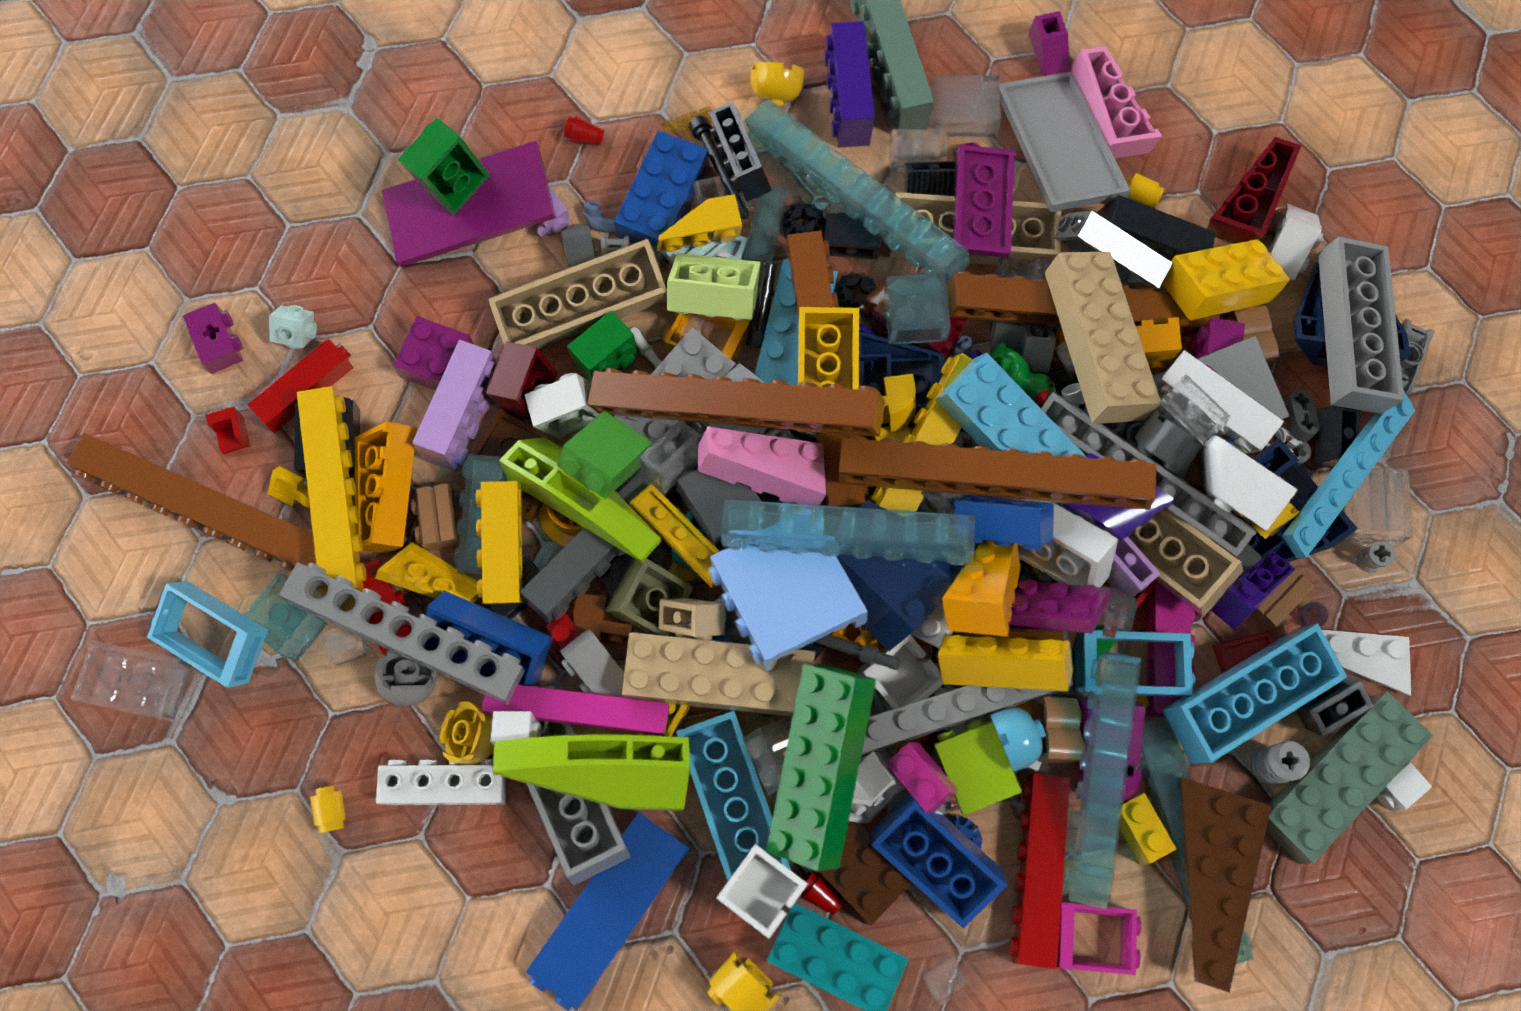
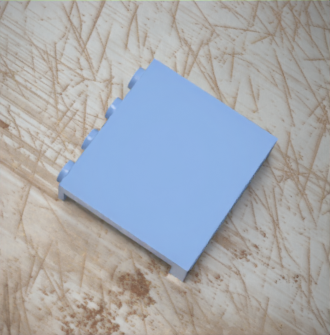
(785, 598)

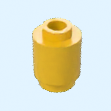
(1144, 190)
(328, 809)

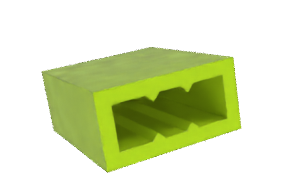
(976, 766)

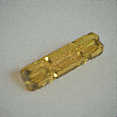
(682, 122)

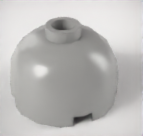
(403, 680)

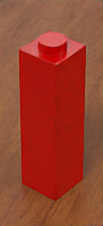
(317, 370)

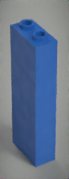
(606, 915)

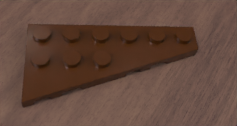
(1221, 865)

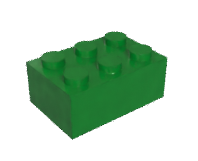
(444, 165)

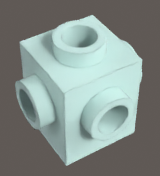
(292, 326)

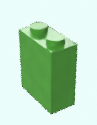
(603, 454)

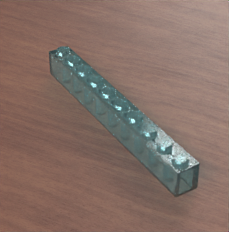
(856, 191)

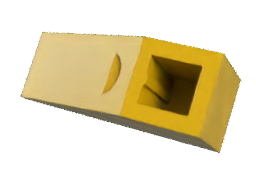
(710, 221)

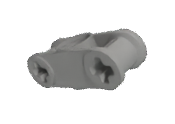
(1418, 343)

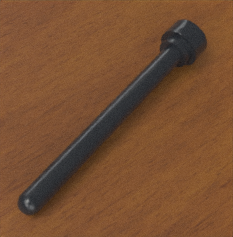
(701, 131)

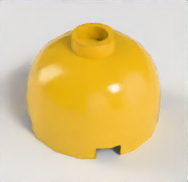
(776, 82)
(467, 734)

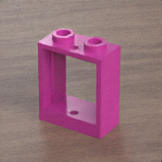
(1130, 928)

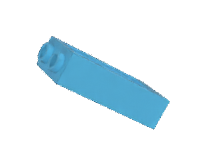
(245, 647)
(1086, 651)

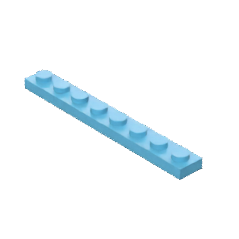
(1345, 478)

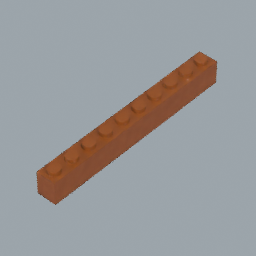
(812, 289)
(1032, 303)
(738, 402)
(998, 473)
(192, 503)

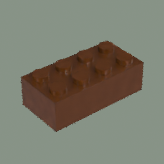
(865, 876)

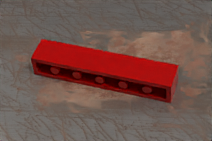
(1040, 871)

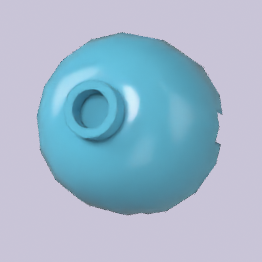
(1019, 736)

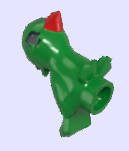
(1036, 386)

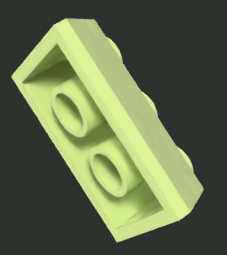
(713, 286)

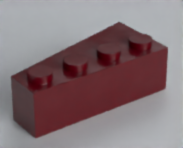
(1254, 200)

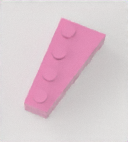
(1113, 104)
(765, 463)

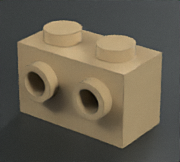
(692, 618)

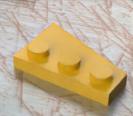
(426, 574)

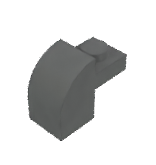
(577, 244)

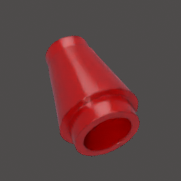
(582, 131)
(821, 893)

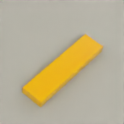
(675, 530)

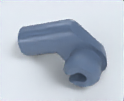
(595, 218)

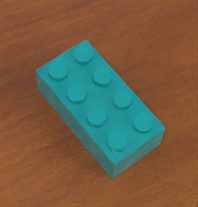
(837, 959)

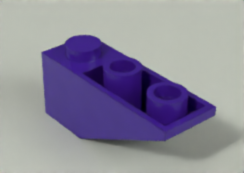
(1252, 589)

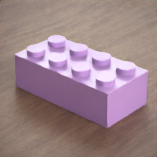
(456, 407)

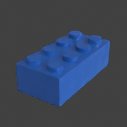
(661, 188)
(493, 629)
(938, 859)

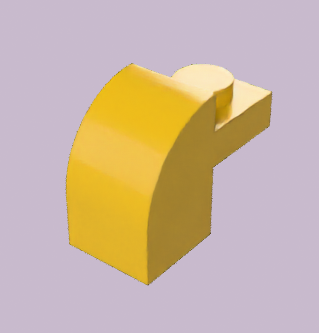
(899, 401)

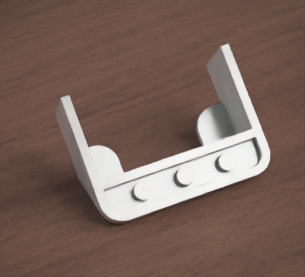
(1241, 483)

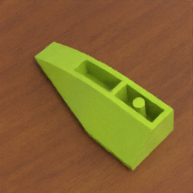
(612, 519)
(602, 768)

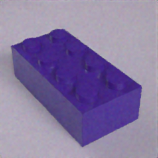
(849, 84)

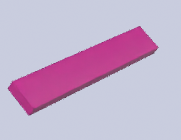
(586, 709)

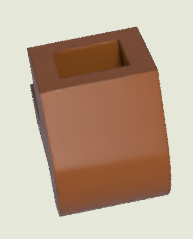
(591, 615)

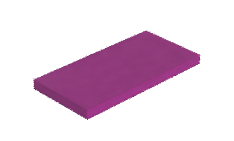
(506, 202)

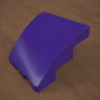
(1121, 521)

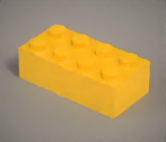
(1224, 279)
(828, 347)

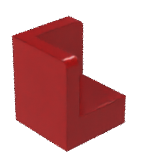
(229, 429)

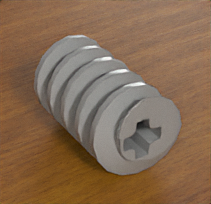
(1280, 763)

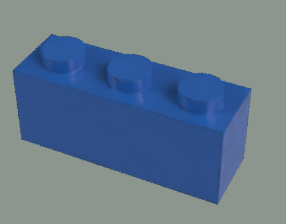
(1009, 520)

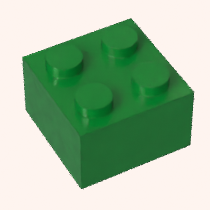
(603, 347)

